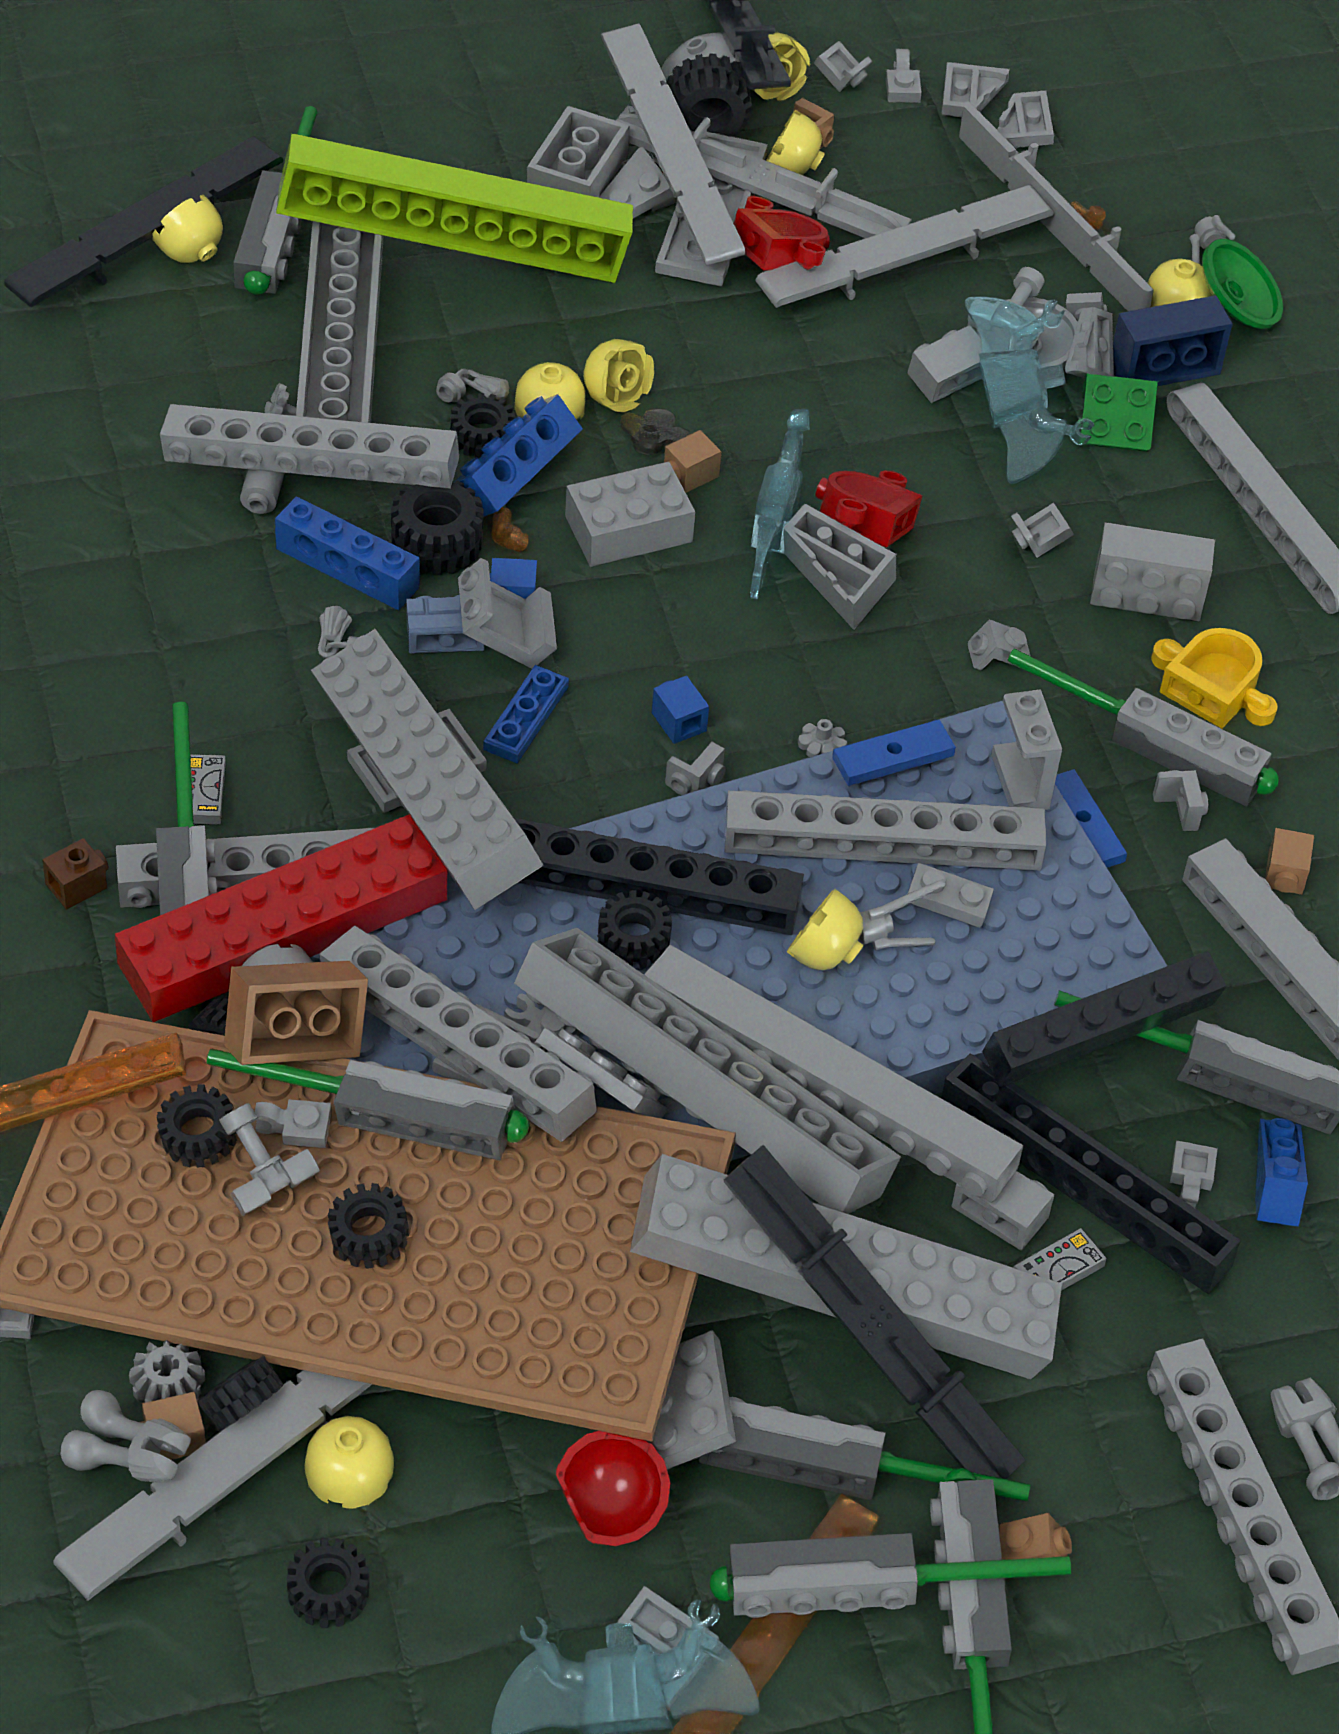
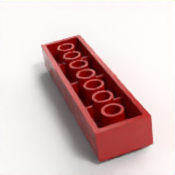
(305, 903)

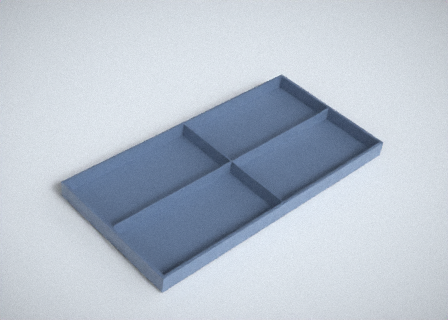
(897, 1005)

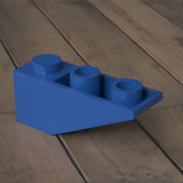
(1280, 1172)

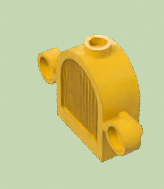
(1215, 676)

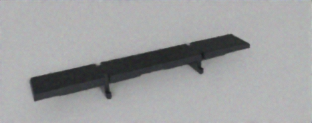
(749, 43)
(137, 223)
(871, 1316)

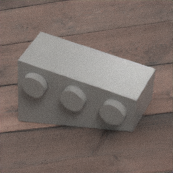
(839, 563)

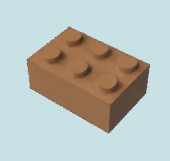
(295, 1012)

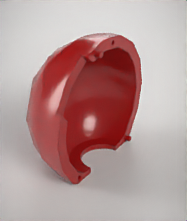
(614, 1487)

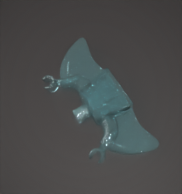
(1019, 385)
(778, 498)
(624, 1684)

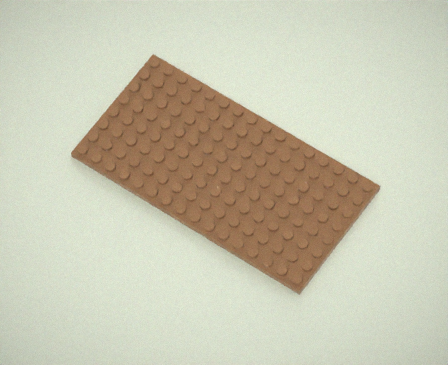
(500, 1301)

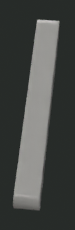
(1259, 491)

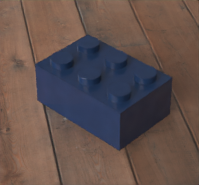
(1172, 341)

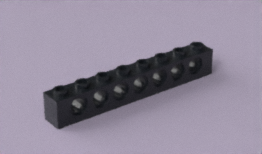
(682, 879)
(1096, 1176)

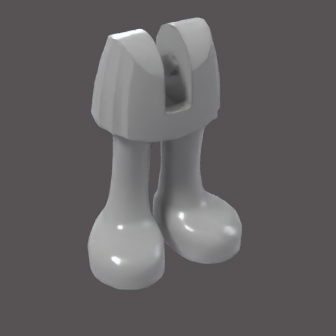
(1299, 1415)
(104, 1417)

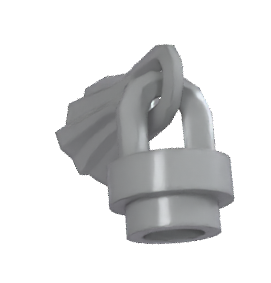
(452, 386)
(333, 626)

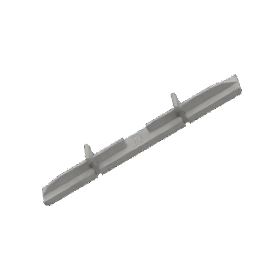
(673, 145)
(782, 184)
(1066, 222)
(905, 246)
(203, 1480)

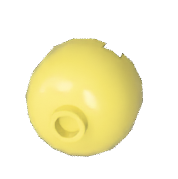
(795, 61)
(798, 145)
(190, 231)
(1177, 282)
(618, 374)
(547, 381)
(829, 934)
(349, 1462)

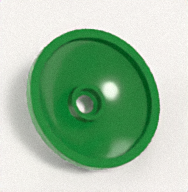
(1242, 284)

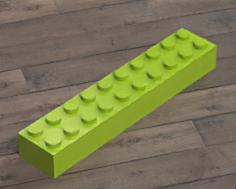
(454, 208)

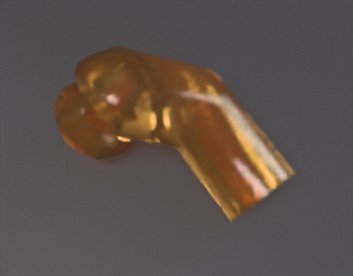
(1093, 216)
(507, 534)

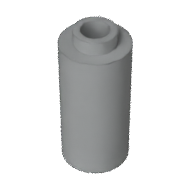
(261, 490)

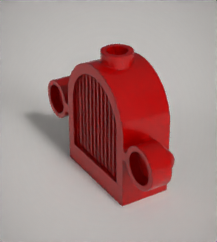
(780, 236)
(870, 505)

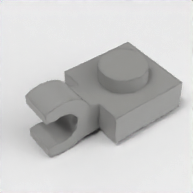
(902, 83)
(301, 1124)
(1193, 1169)

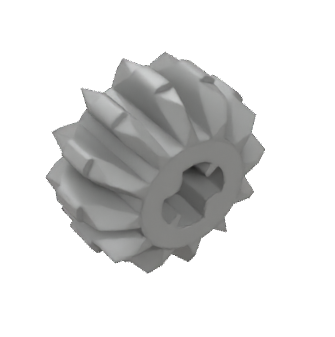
(166, 1372)

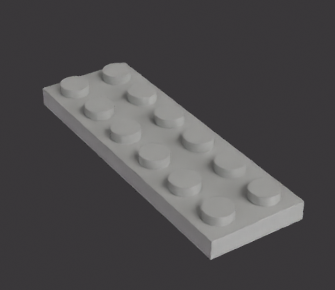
(679, 252)

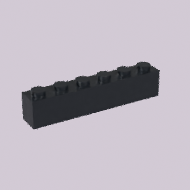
(1103, 1018)

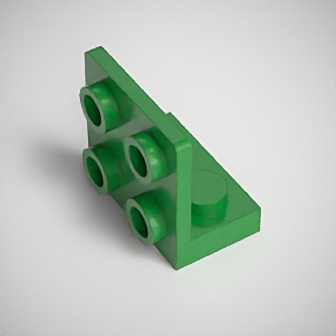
(1120, 411)

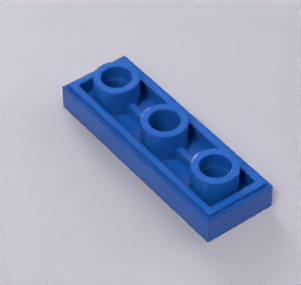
(526, 714)
(893, 752)
(1090, 818)

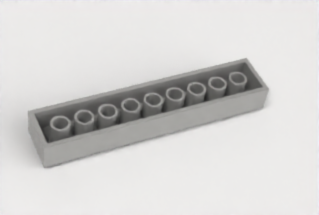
(340, 324)
(427, 769)
(706, 1069)
(947, 1294)

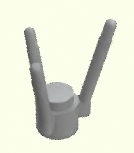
(1206, 232)
(878, 921)

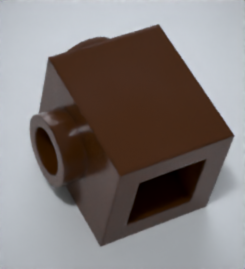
(75, 873)

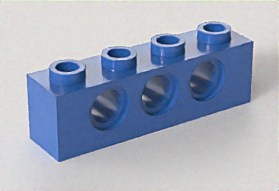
(520, 452)
(347, 553)

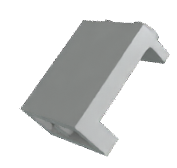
(505, 620)
(1032, 762)

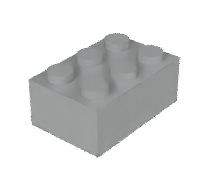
(580, 153)
(629, 513)
(1152, 571)

